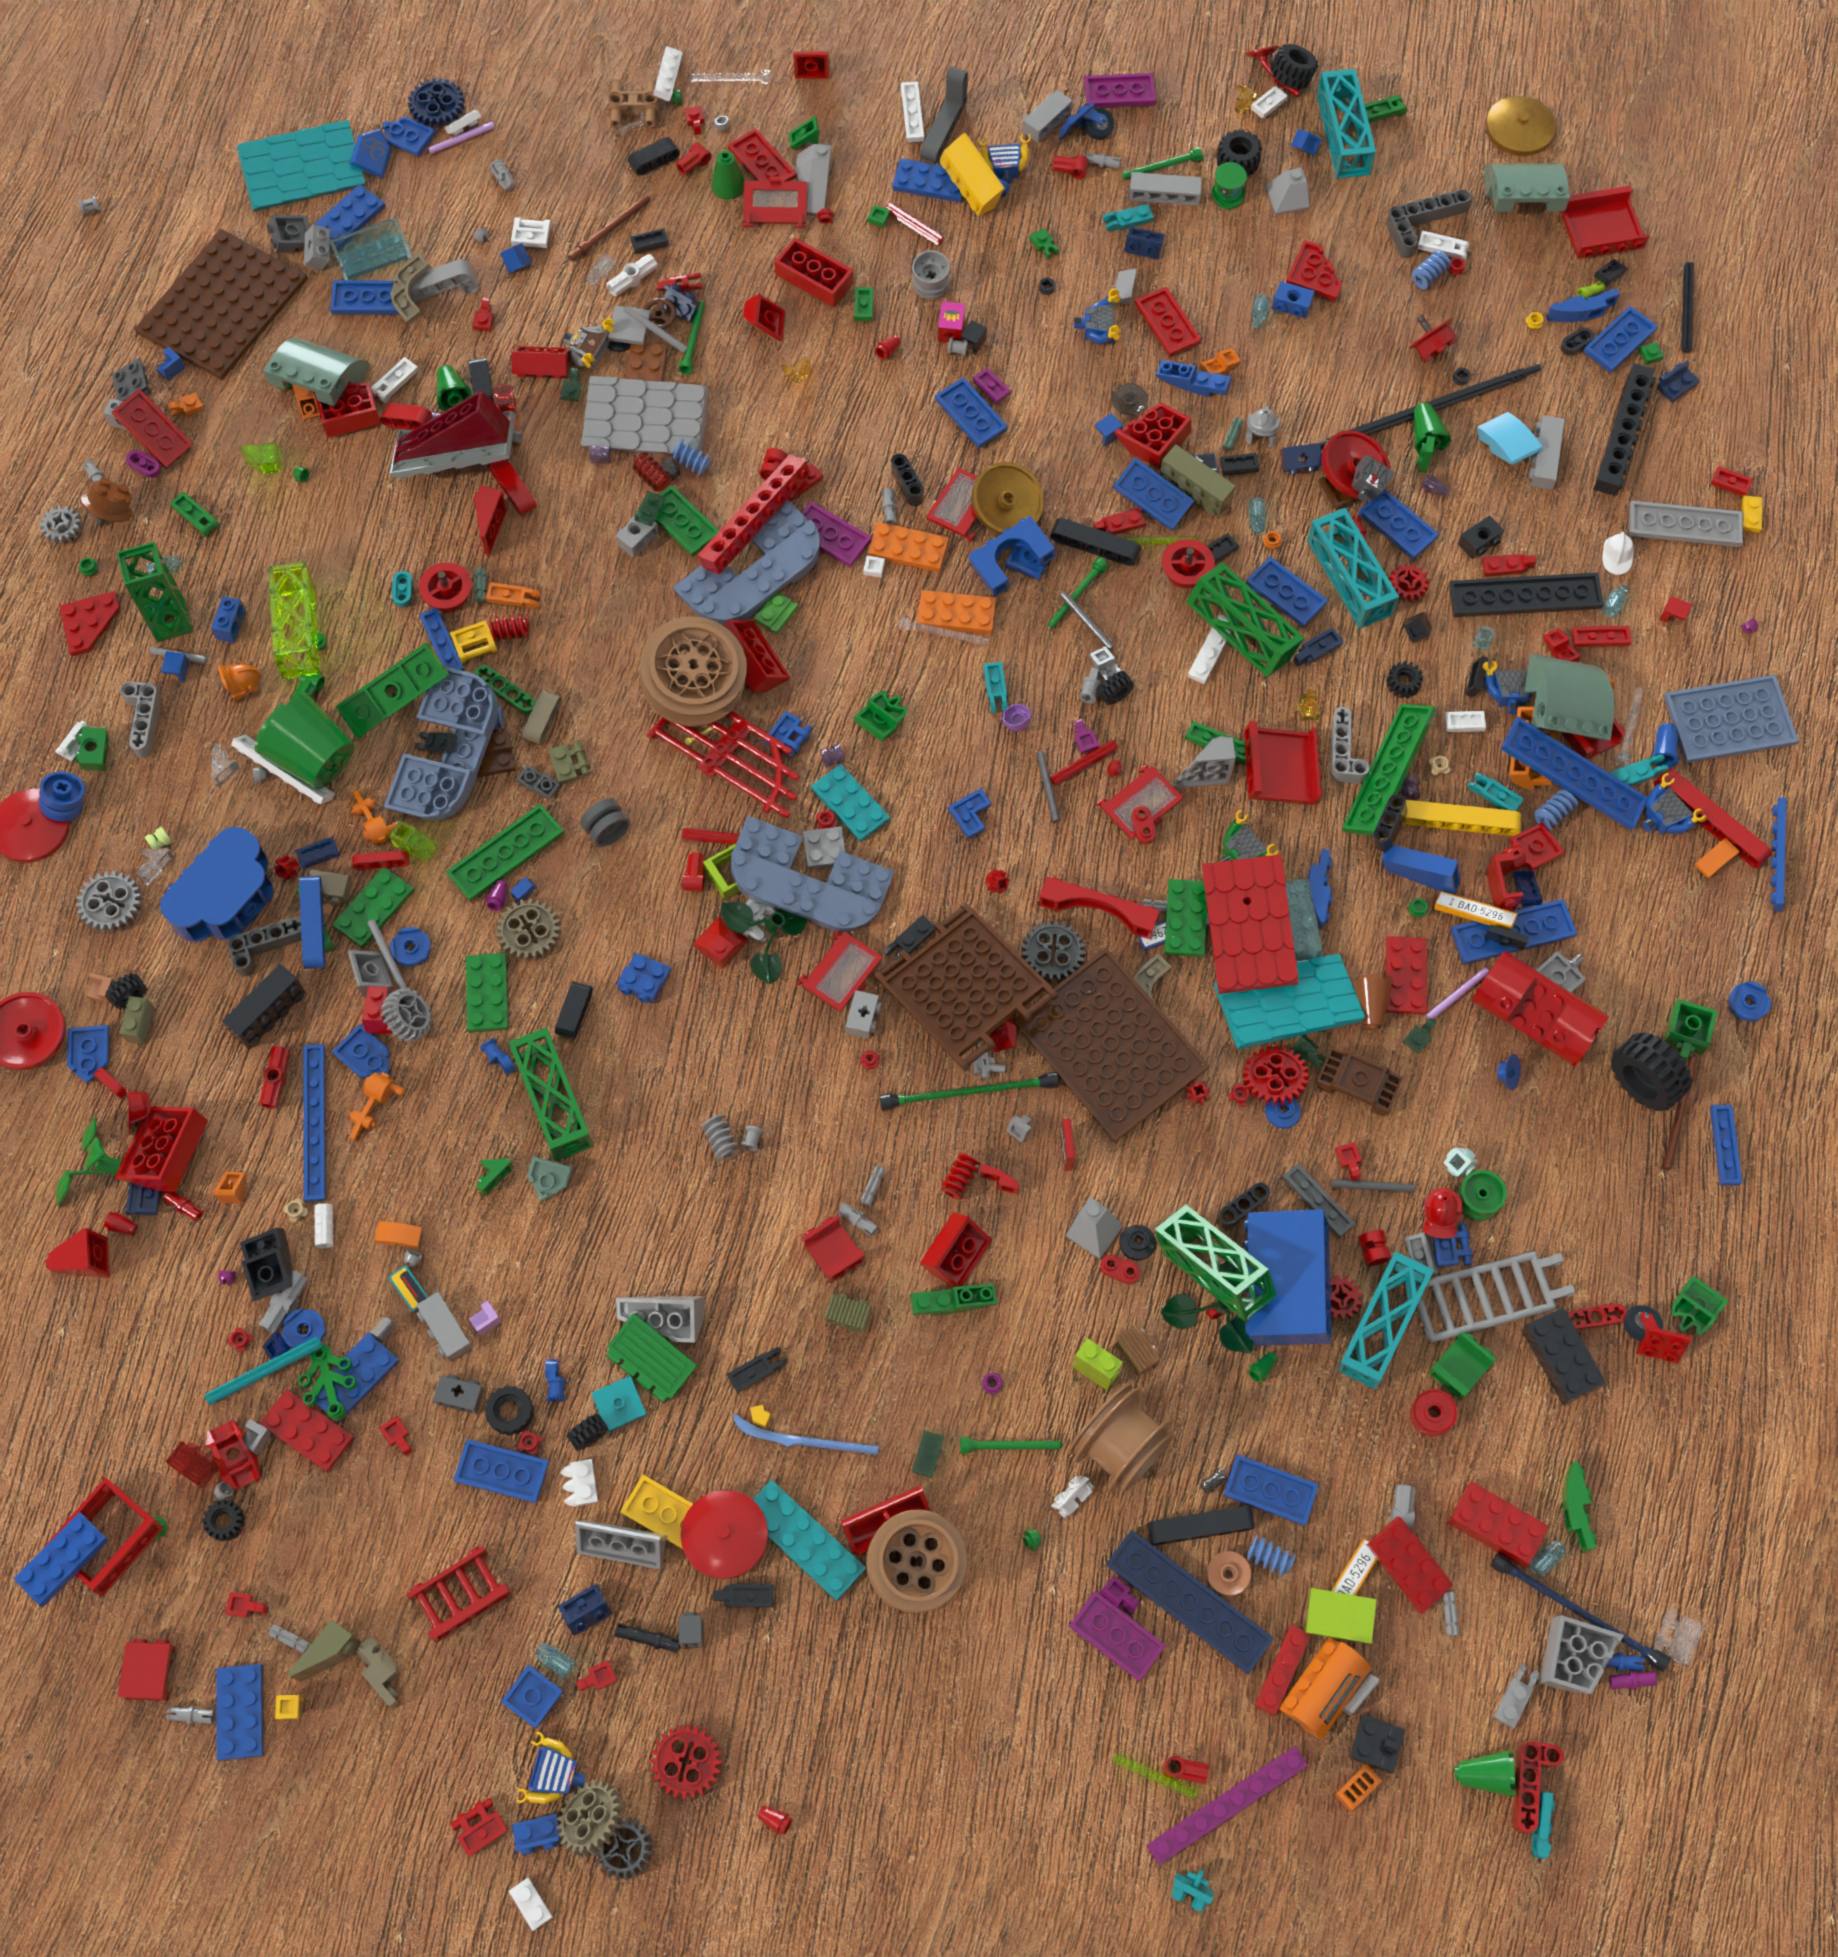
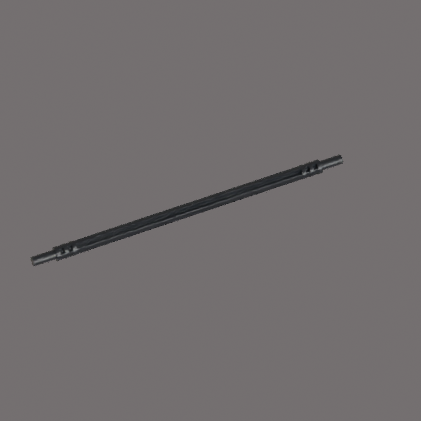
(1445, 401)

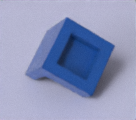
(1306, 141)
(515, 257)
(171, 366)
(1107, 427)
(175, 664)

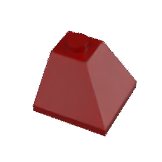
(811, 64)
(765, 315)
(720, 943)

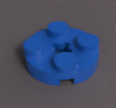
(416, 956)
(1749, 1012)
(306, 1318)

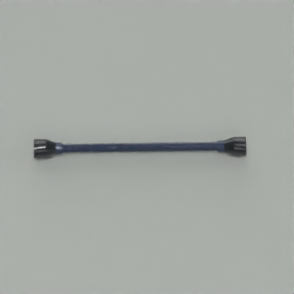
(1504, 1565)

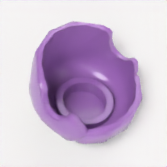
(1016, 717)

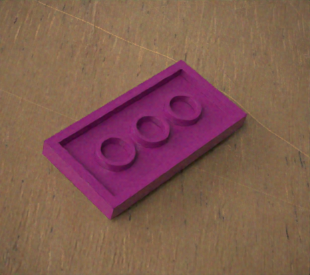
(1120, 90)
(837, 536)
(1117, 1636)

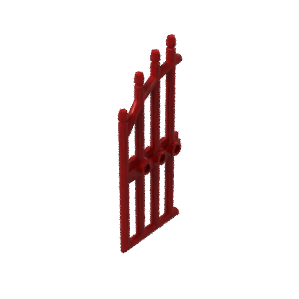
(723, 751)

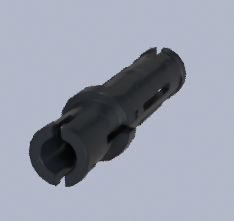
(646, 1637)

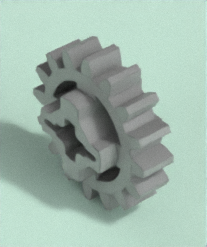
(59, 522)

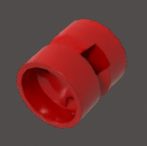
(772, 459)
(1374, 1255)

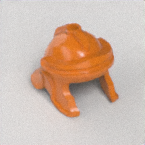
(240, 679)

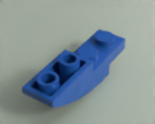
(1578, 309)
(1189, 379)
(1319, 889)

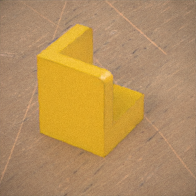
(288, 1707)

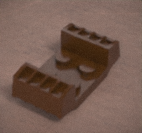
(1359, 1079)

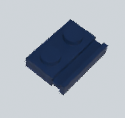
(142, 1200)

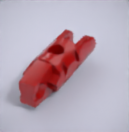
(684, 280)

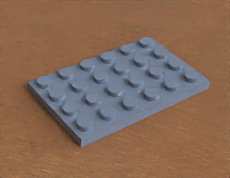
(1730, 718)

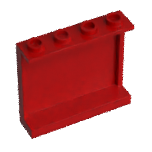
(1603, 222)
(1282, 765)

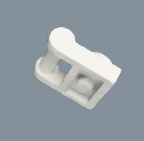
(531, 236)

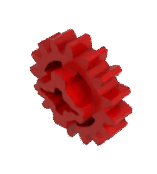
(1410, 581)
(1349, 1296)

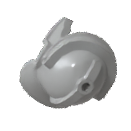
(1263, 424)

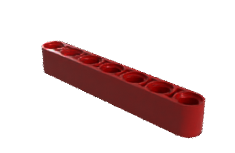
(1718, 821)

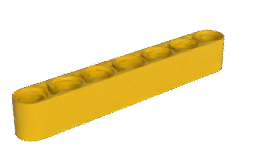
(1462, 818)

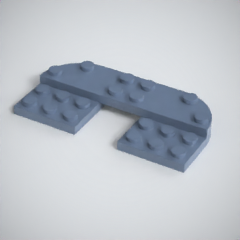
(789, 552)
(441, 789)
(764, 875)

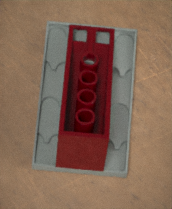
(457, 438)

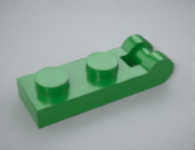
(1385, 108)
(194, 513)

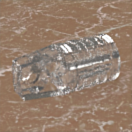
(600, 269)

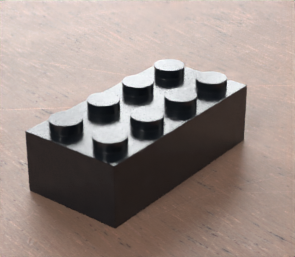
(264, 1007)
(1563, 1356)

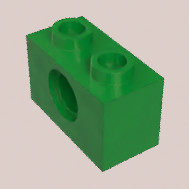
(95, 759)

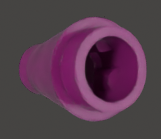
(497, 896)

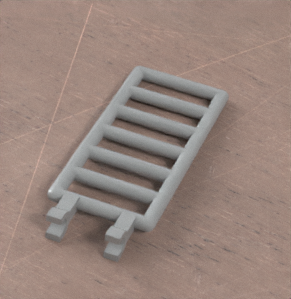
(1494, 1267)

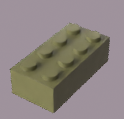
(1197, 481)

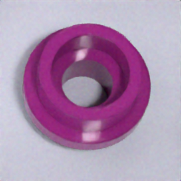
(992, 1377)

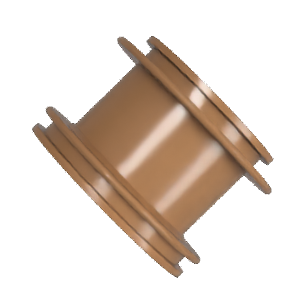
(1122, 1439)
(949, 1550)

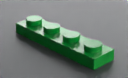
(1203, 735)

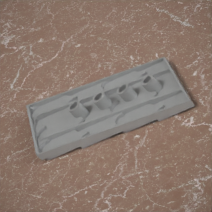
(644, 415)

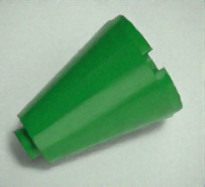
(727, 177)
(450, 388)
(1429, 424)
(1489, 1773)

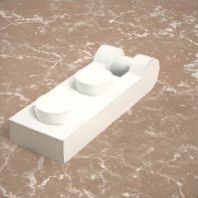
(1435, 242)
(394, 379)

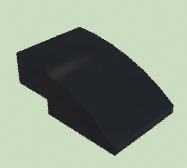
(267, 1263)

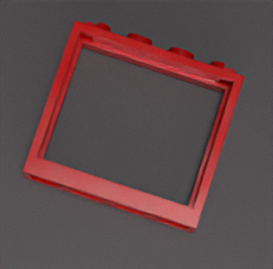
(130, 1549)

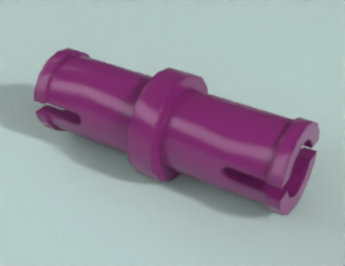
(1632, 1680)

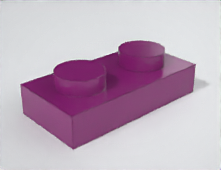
(991, 385)

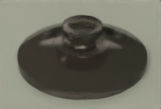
(1129, 393)

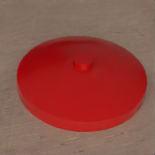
(1342, 455)
(25, 830)
(29, 1030)
(724, 1534)

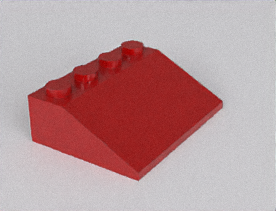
(162, 1148)

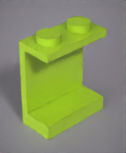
(1097, 1364)

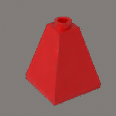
(81, 1255)

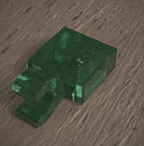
(572, 389)
(1419, 1038)
(1307, 1051)

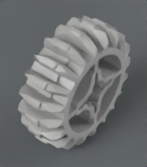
(402, 1017)

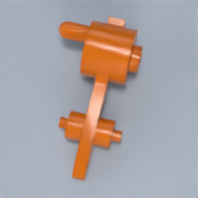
(375, 827)
(377, 1088)

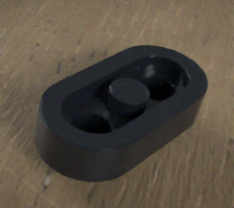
(1575, 341)

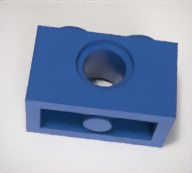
(1293, 299)

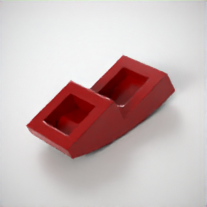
(1559, 645)
(1005, 1183)

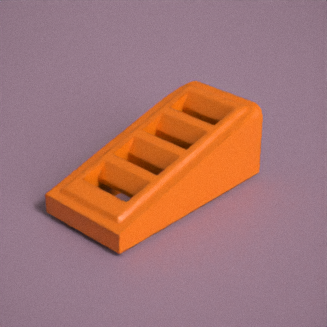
(1345, 1800)

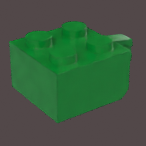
(1690, 1028)

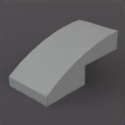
(1104, 662)

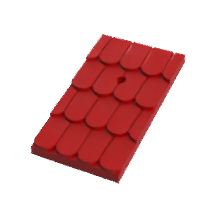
(1250, 924)

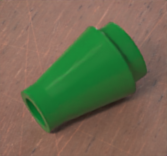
(1261, 1368)

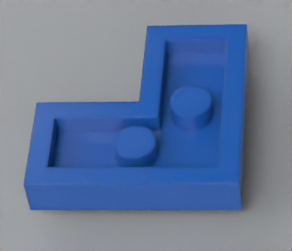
(965, 812)

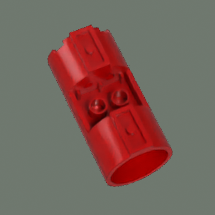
(1539, 1008)

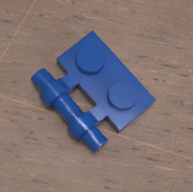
(785, 729)
(1447, 1252)

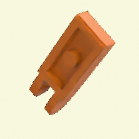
(512, 595)

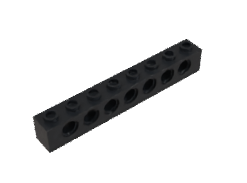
(1624, 429)

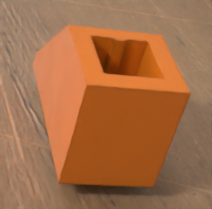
(306, 401)

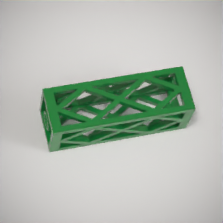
(155, 610)
(1233, 612)
(570, 1142)
(1186, 1225)

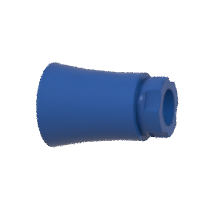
(1667, 745)

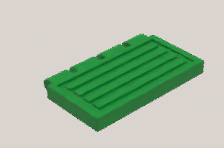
(652, 1357)

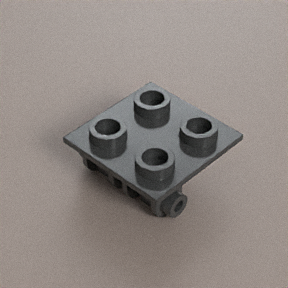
(130, 379)

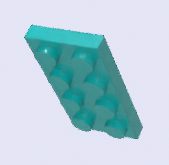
(850, 803)

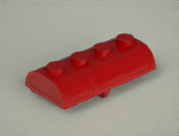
(864, 1524)

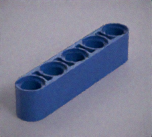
(312, 922)

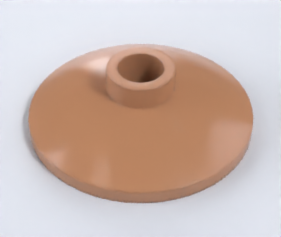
(1236, 1565)

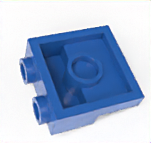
(643, 978)

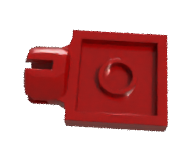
(1534, 848)

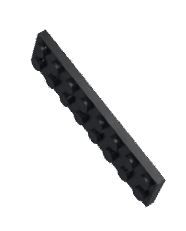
(1525, 594)

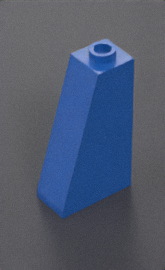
(1423, 868)

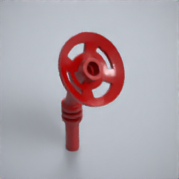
(1263, 56)

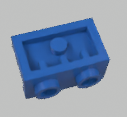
(536, 1834)

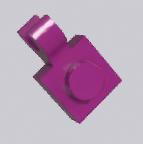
(1084, 738)
(1117, 1593)

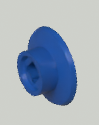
(1509, 1071)
(1283, 1120)

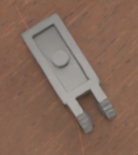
(1515, 1698)

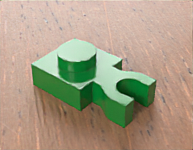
(1043, 241)

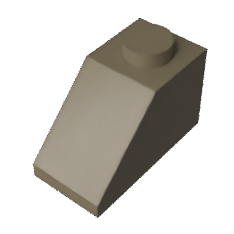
(335, 886)

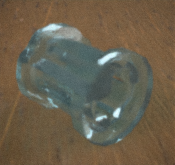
(1484, 637)

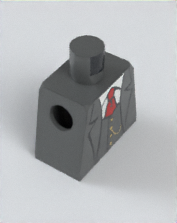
(1371, 478)

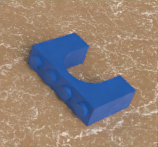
(1025, 535)

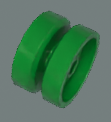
(1482, 1195)

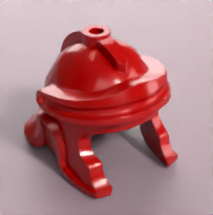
(1442, 1213)

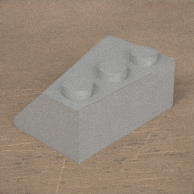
(1211, 766)
(1576, 1654)

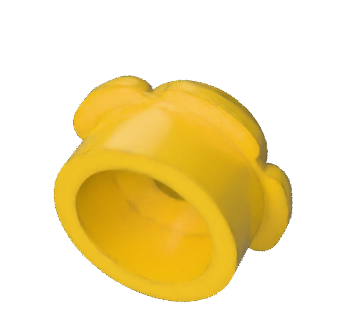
(1537, 318)

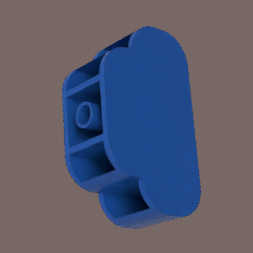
(220, 888)

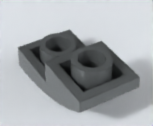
(537, 783)

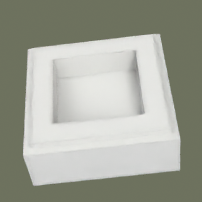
(874, 566)

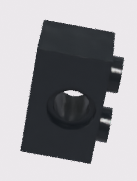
(1471, 539)

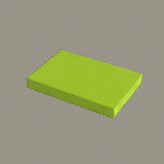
(1340, 1616)

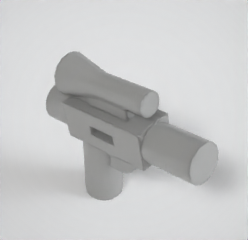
(986, 1064)

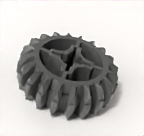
(605, 1857)

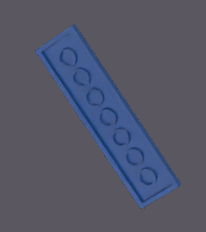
(1574, 773)

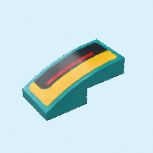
(408, 1287)

